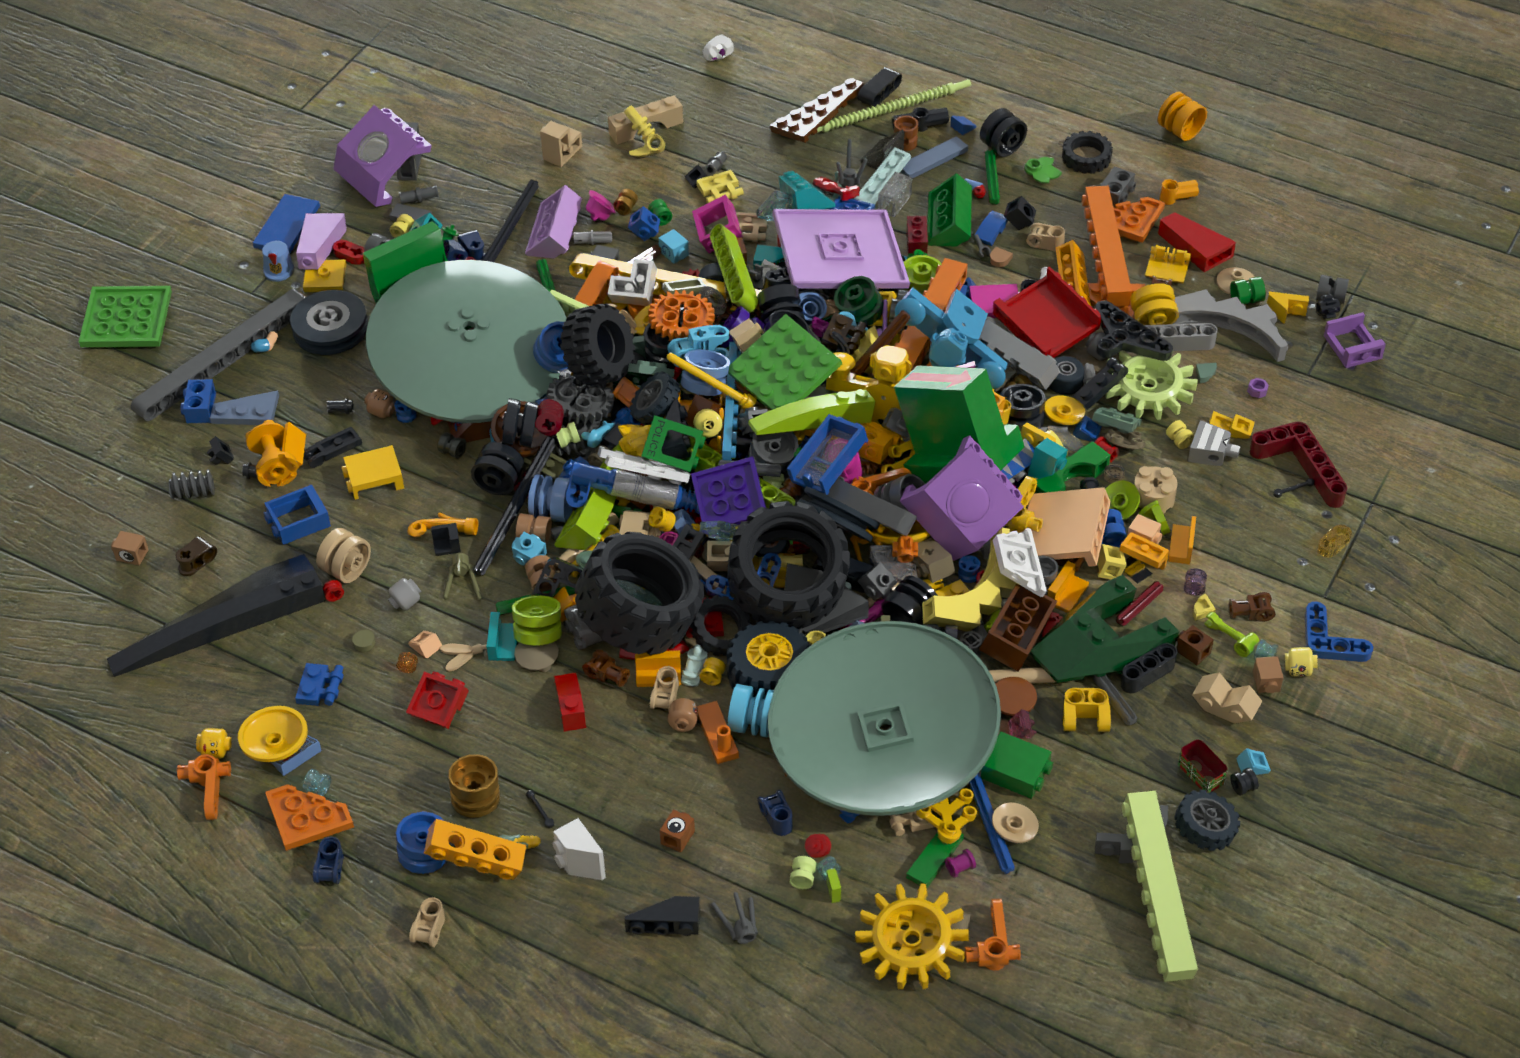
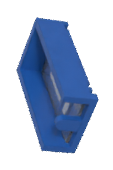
(827, 453)

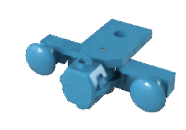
(953, 333)

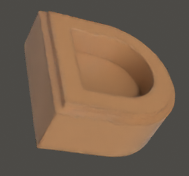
(1000, 257)

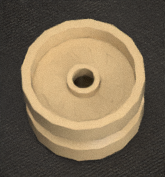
(343, 555)

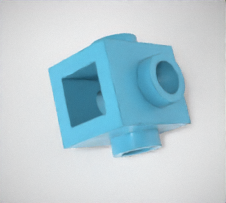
(527, 547)

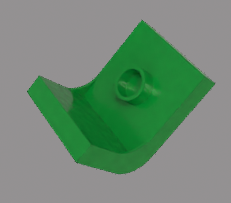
(403, 256)

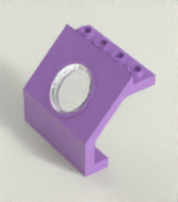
(375, 152)

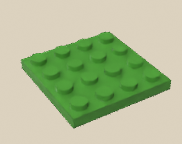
(125, 316)
(784, 365)

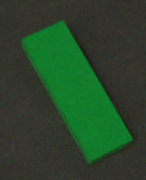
(931, 860)

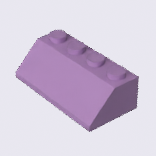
(554, 224)

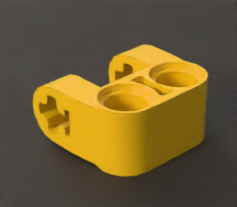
(1086, 704)

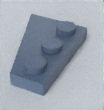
(246, 410)

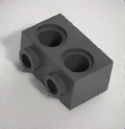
(1120, 184)

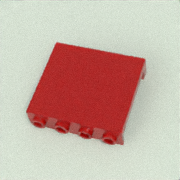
(1048, 315)

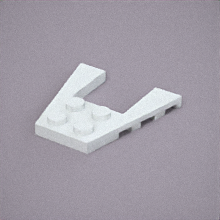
(637, 464)

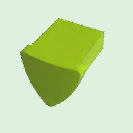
(1154, 512)

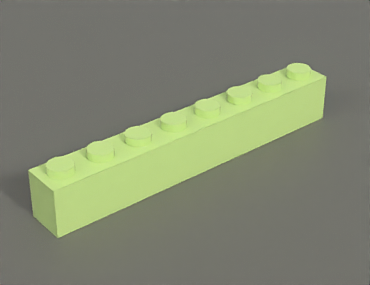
(1159, 886)

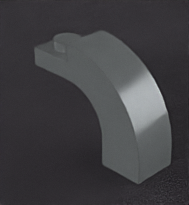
(1120, 844)

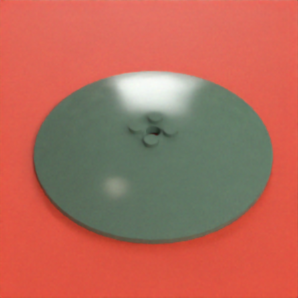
(457, 373)
(877, 674)

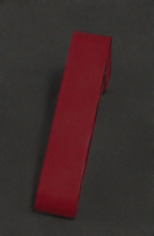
(1308, 451)

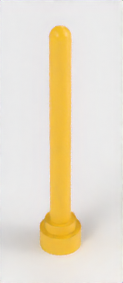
(744, 400)

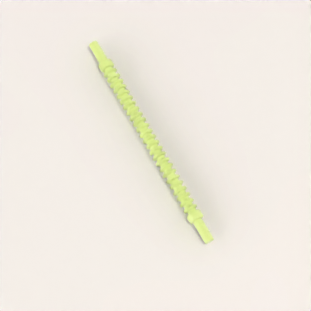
(949, 88)

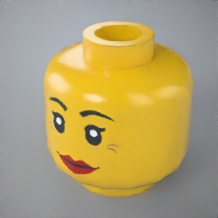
(213, 742)

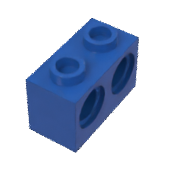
(198, 401)

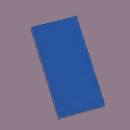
(286, 221)

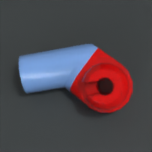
(977, 188)

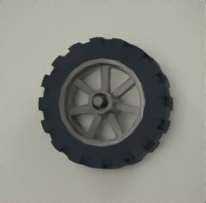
(654, 398)
(1212, 811)

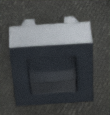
(219, 451)

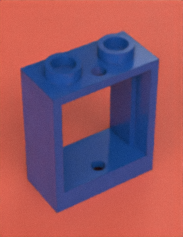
(292, 502)

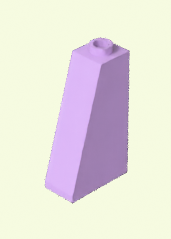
(318, 237)

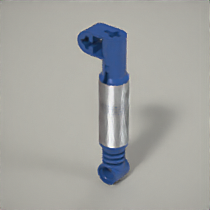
(628, 486)

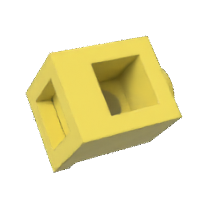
(1110, 562)

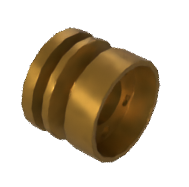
(474, 785)

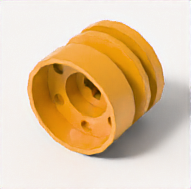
(1182, 116)

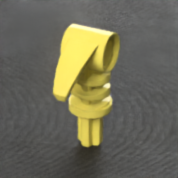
(648, 134)

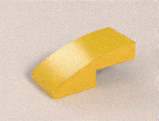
(1238, 426)

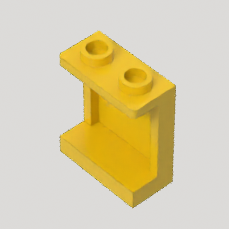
(372, 470)

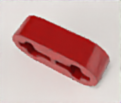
(349, 251)

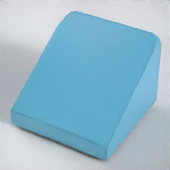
(1254, 760)

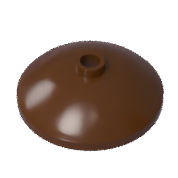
(497, 433)

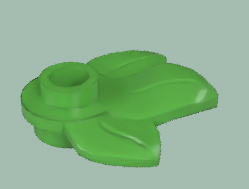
(1042, 169)

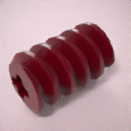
(549, 417)

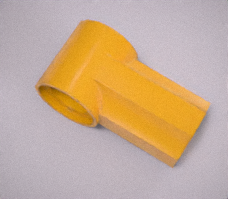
(1175, 190)

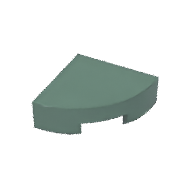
(1205, 371)

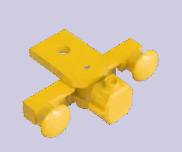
(889, 367)

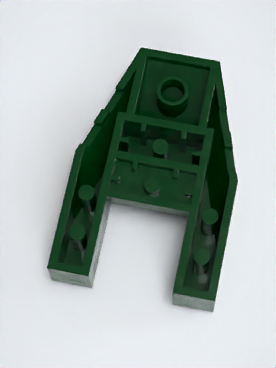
(1088, 646)

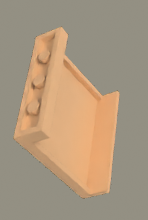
(1071, 523)

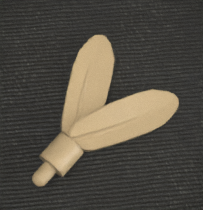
(463, 652)

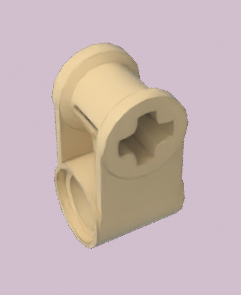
(1048, 236)
(664, 692)
(428, 926)

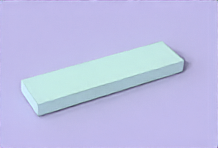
(893, 163)

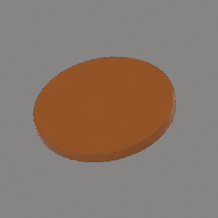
(1015, 695)

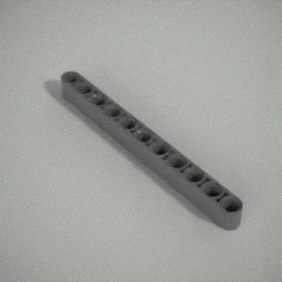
(216, 357)

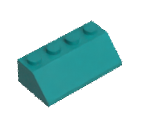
(803, 192)

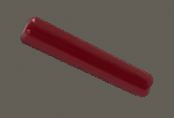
(1139, 603)

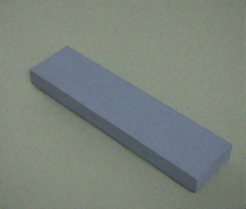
(934, 157)

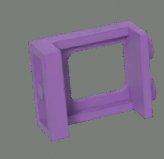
(1359, 354)

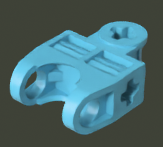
(706, 340)

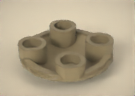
(1125, 440)
(536, 657)

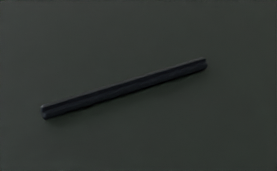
(511, 221)
(513, 507)

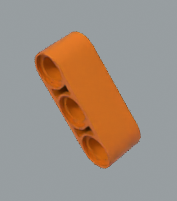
(597, 284)

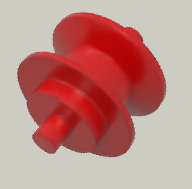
(817, 845)

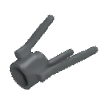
(849, 176)
(744, 930)

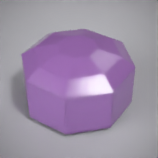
(1257, 387)

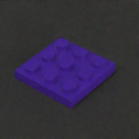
(728, 491)

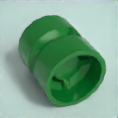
(1249, 290)

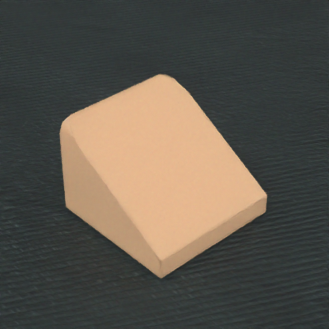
(425, 643)

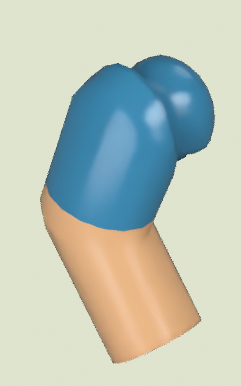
(266, 344)

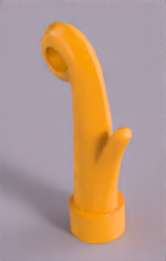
(468, 526)

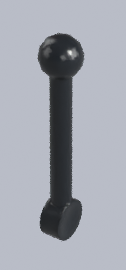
(1278, 492)
(549, 822)

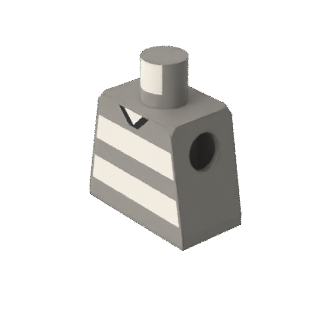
(1211, 445)

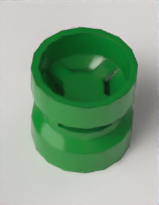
(661, 210)

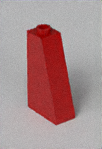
(1204, 244)

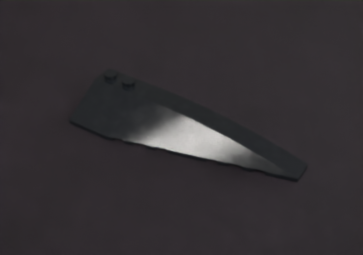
(249, 603)

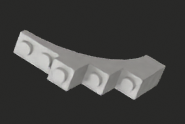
(1255, 323)

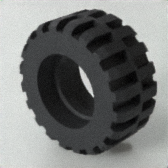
(597, 344)

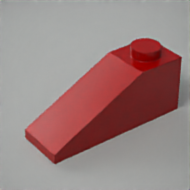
(570, 702)

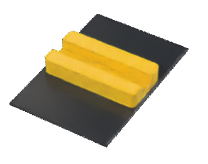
(1136, 570)

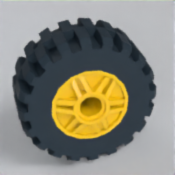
(763, 654)

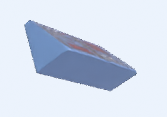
(308, 750)

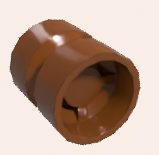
(910, 127)

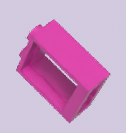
(712, 212)

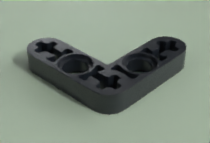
(561, 576)

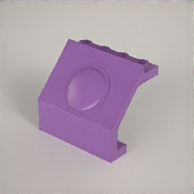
(964, 501)

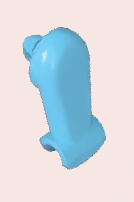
(596, 435)

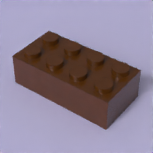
(1017, 627)

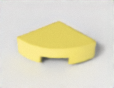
(1202, 607)

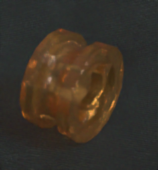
(407, 662)

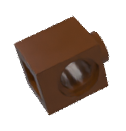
(1194, 645)

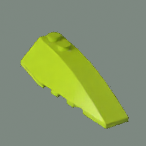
(812, 411)
(589, 520)

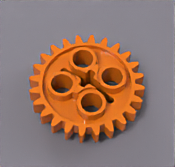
(665, 314)

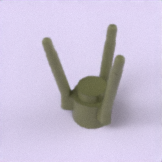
(460, 567)

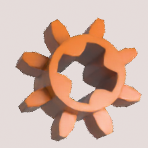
(905, 549)

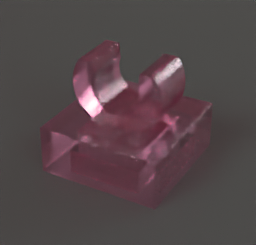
(1021, 725)

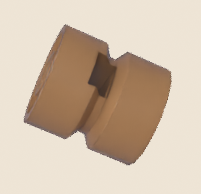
(538, 526)
(534, 568)

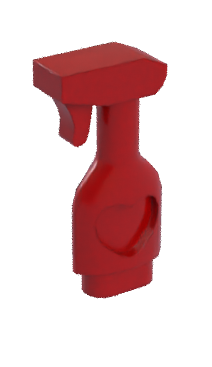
(830, 186)

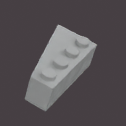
(1019, 355)

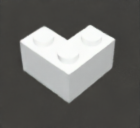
(637, 288)

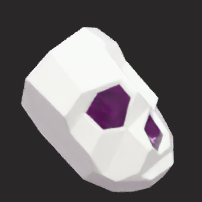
(718, 48)

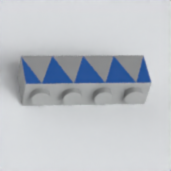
(1020, 464)

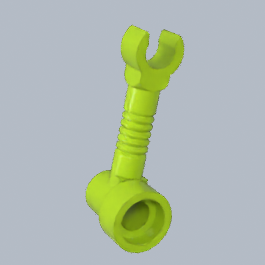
(1244, 644)

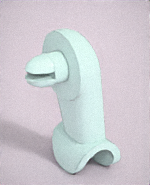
(694, 664)

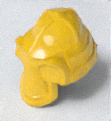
(633, 438)

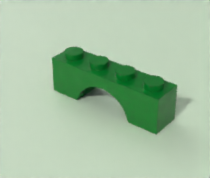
(1086, 462)

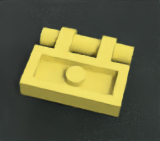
(718, 183)

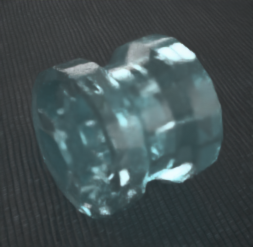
(1265, 649)
(317, 782)

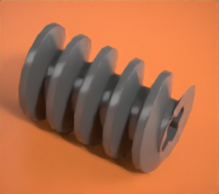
(191, 484)

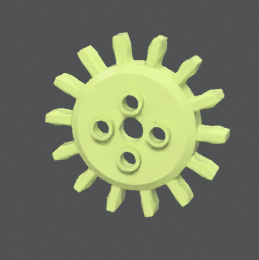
(1165, 376)

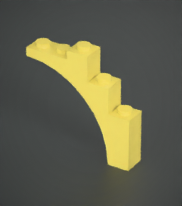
(967, 608)

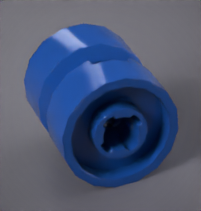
(1114, 530)

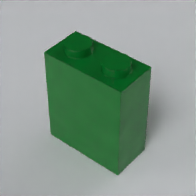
(1017, 765)

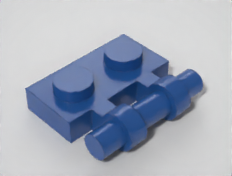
(313, 682)

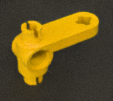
(1025, 518)

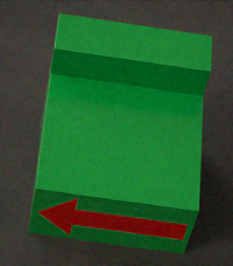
(943, 409)

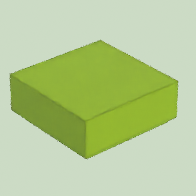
(833, 885)

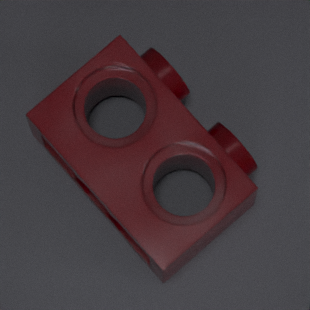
(917, 234)

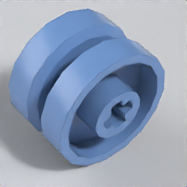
(711, 363)

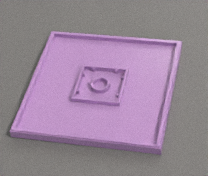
(835, 245)

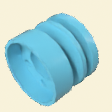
(749, 710)

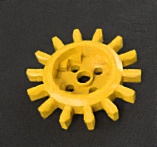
(920, 917)

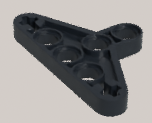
(1133, 341)

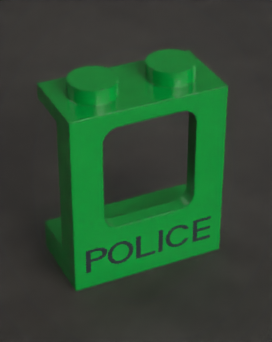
(656, 438)

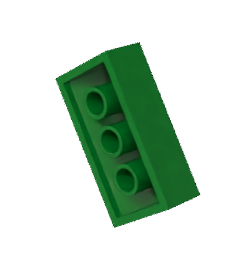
(949, 212)

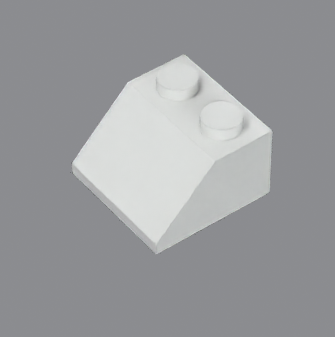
(578, 851)

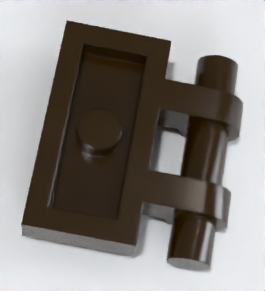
(843, 325)

